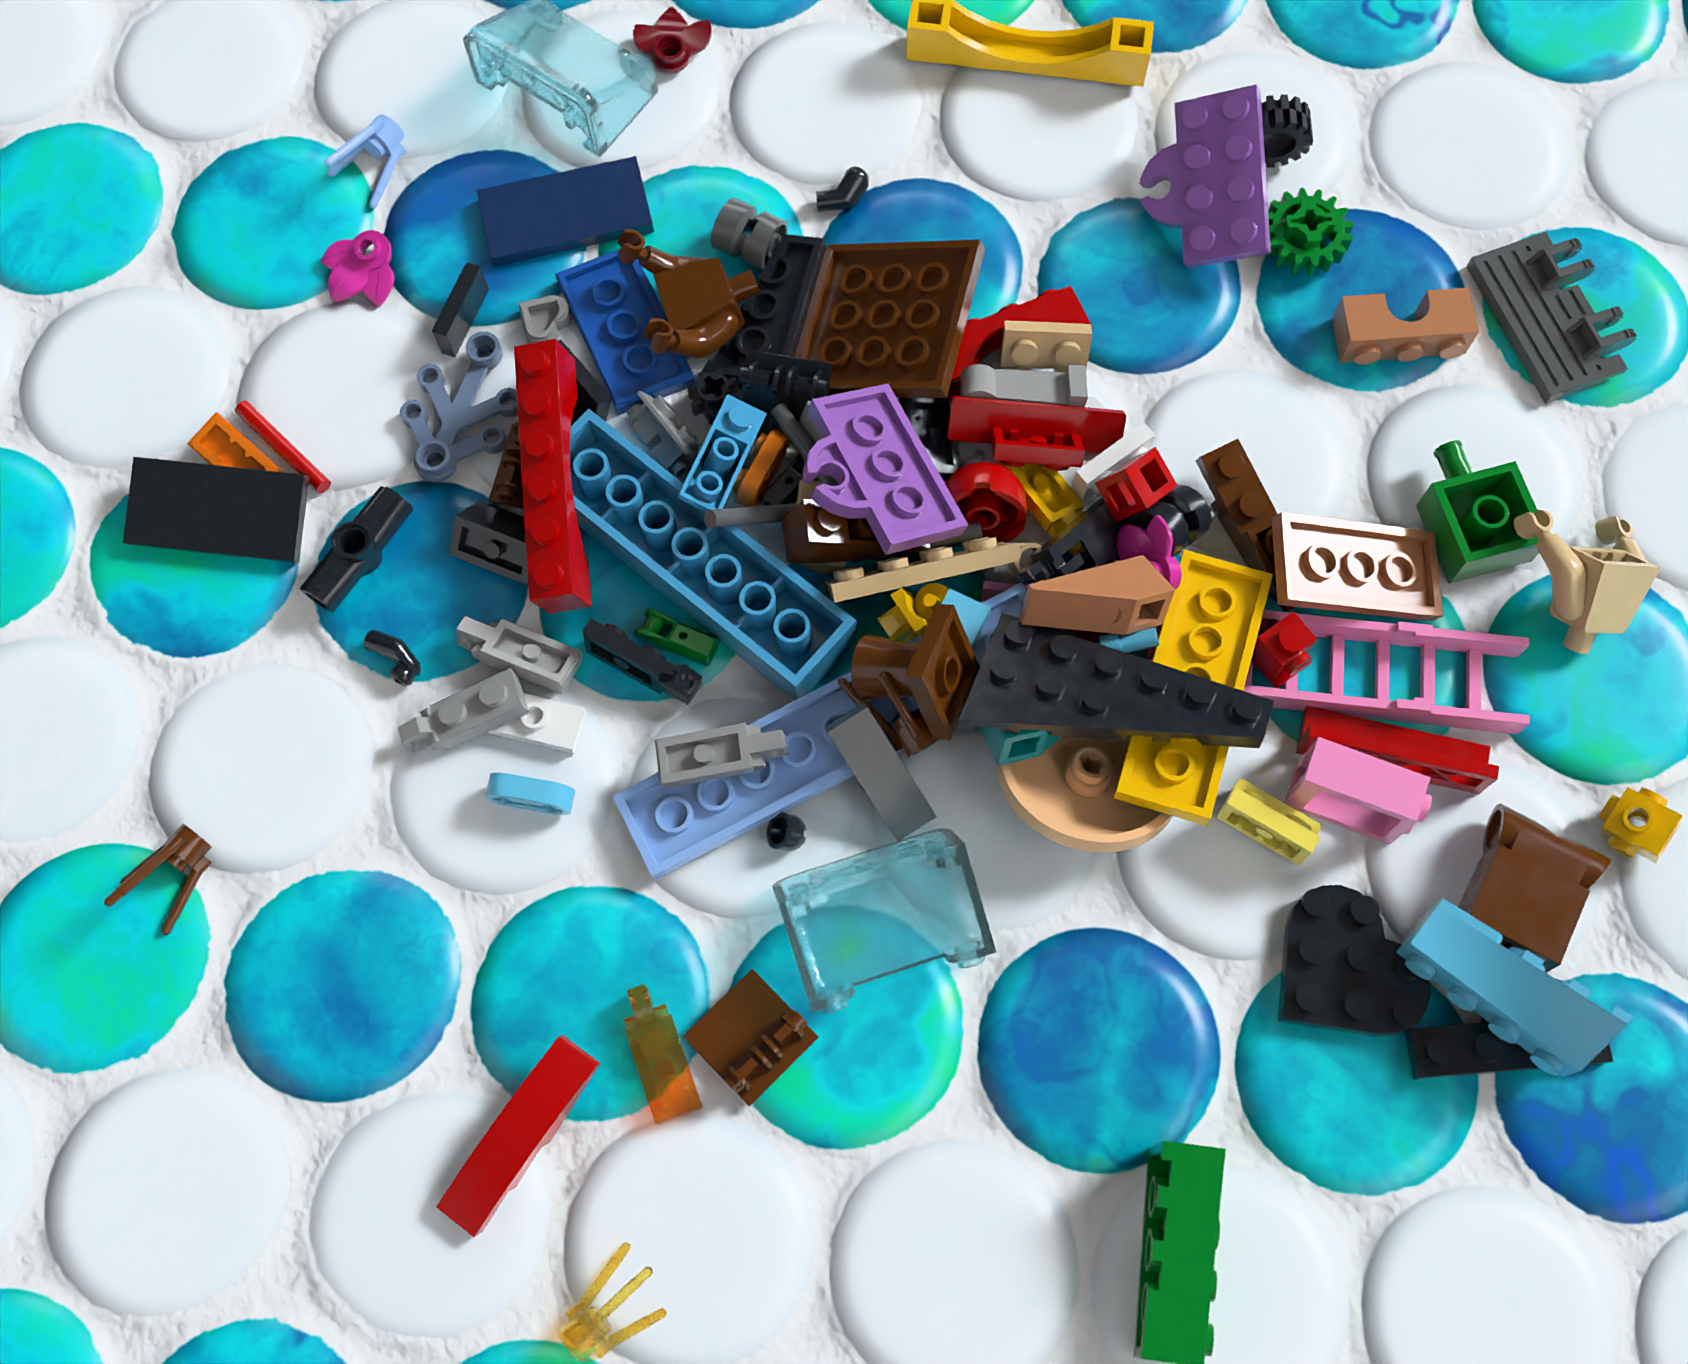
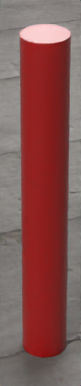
(282, 446)

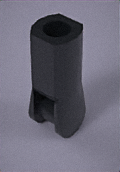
(785, 487)

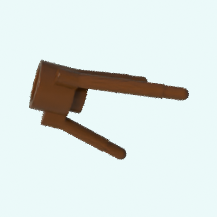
(912, 729)
(180, 850)

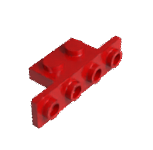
(1035, 431)

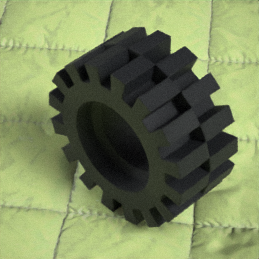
(1285, 129)

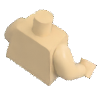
(1591, 586)

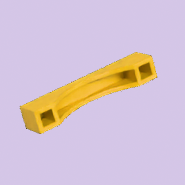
(1102, 52)

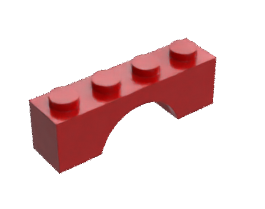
(985, 334)

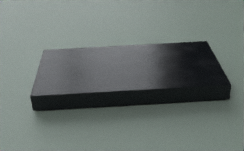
(216, 509)

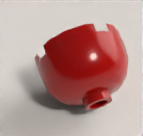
(991, 496)

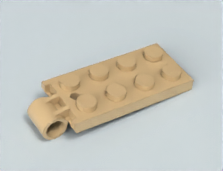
(934, 565)

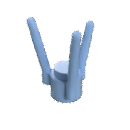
(379, 140)

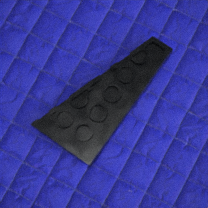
(1096, 692)

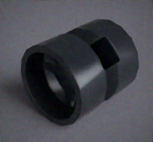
(1184, 513)

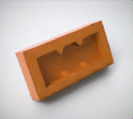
(224, 445)

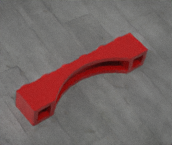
(554, 544)

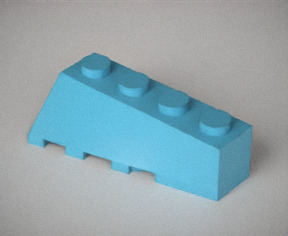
(1510, 990)

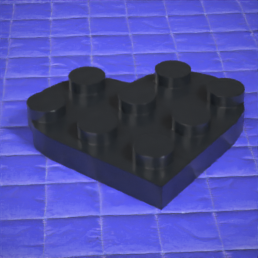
(1343, 968)

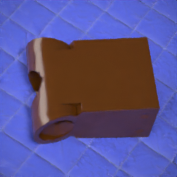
(1531, 884)

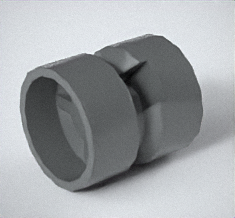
(744, 232)

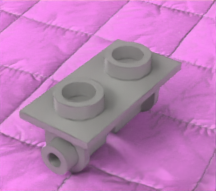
(656, 420)

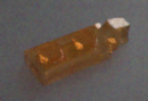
(660, 1058)

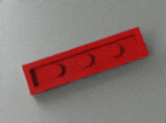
(1442, 758)

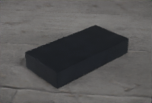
(460, 309)

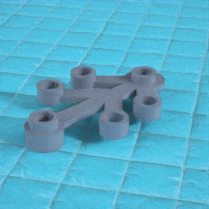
(459, 414)

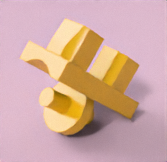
(911, 611)

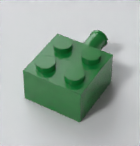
(1476, 515)

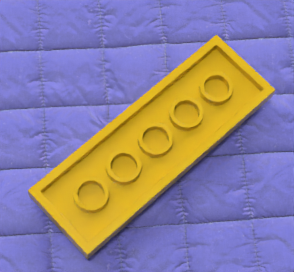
(1212, 636)

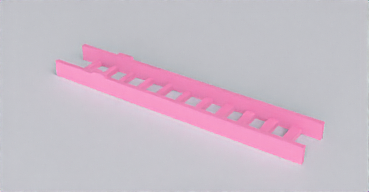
(1423, 636)

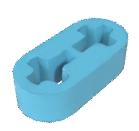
(530, 793)

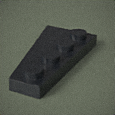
(780, 309)

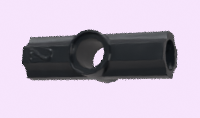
(341, 570)

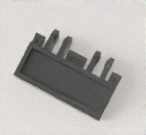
(1550, 326)

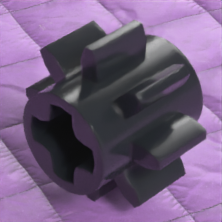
(711, 393)

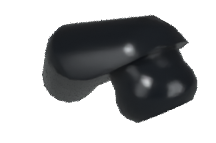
(847, 193)
(396, 650)

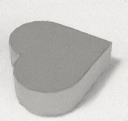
(544, 317)

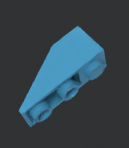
(722, 455)

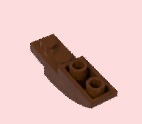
(1242, 506)

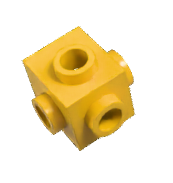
(1645, 840)

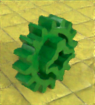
(1307, 230)

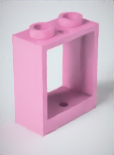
(1358, 791)

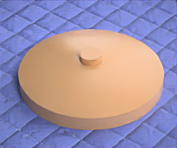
(1071, 796)

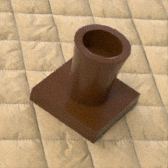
(934, 671)

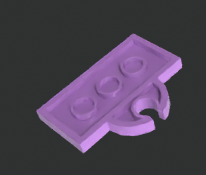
(1214, 178)
(879, 470)

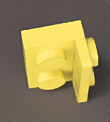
(1270, 822)

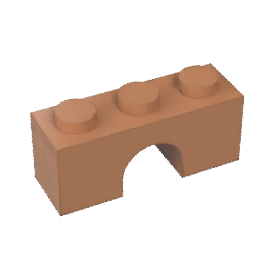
(1370, 333)

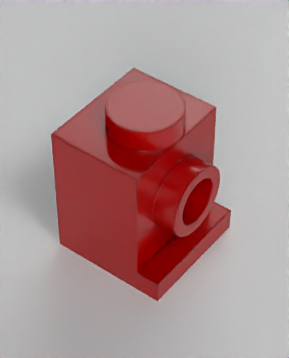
(1136, 484)
(1283, 650)

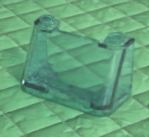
(564, 66)
(883, 915)

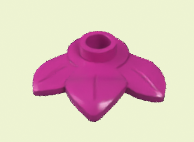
(360, 272)
(1154, 545)

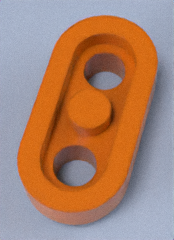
(768, 455)

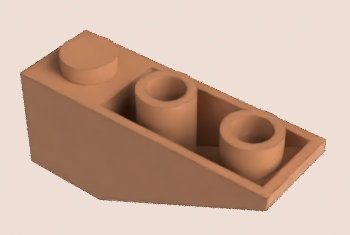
(1102, 599)

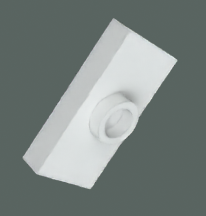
(547, 724)

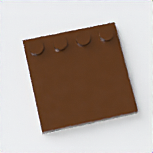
(892, 314)

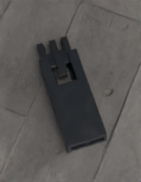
(1098, 536)

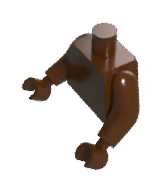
(695, 297)

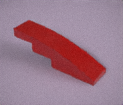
(518, 1135)

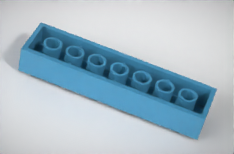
(709, 573)

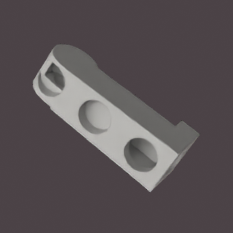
(1026, 385)

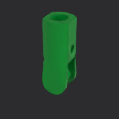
(682, 639)

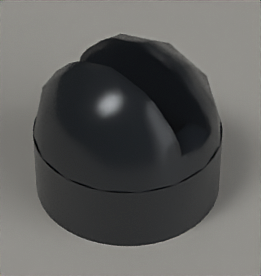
(786, 823)

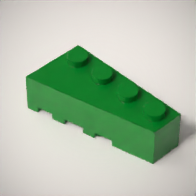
(1179, 1253)

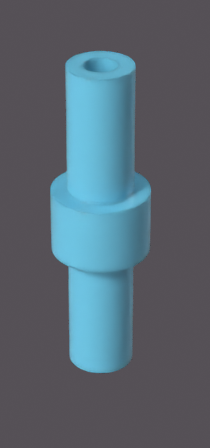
(1130, 642)

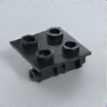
(779, 379)

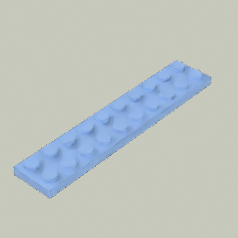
(695, 818)

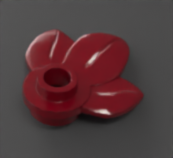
(672, 40)

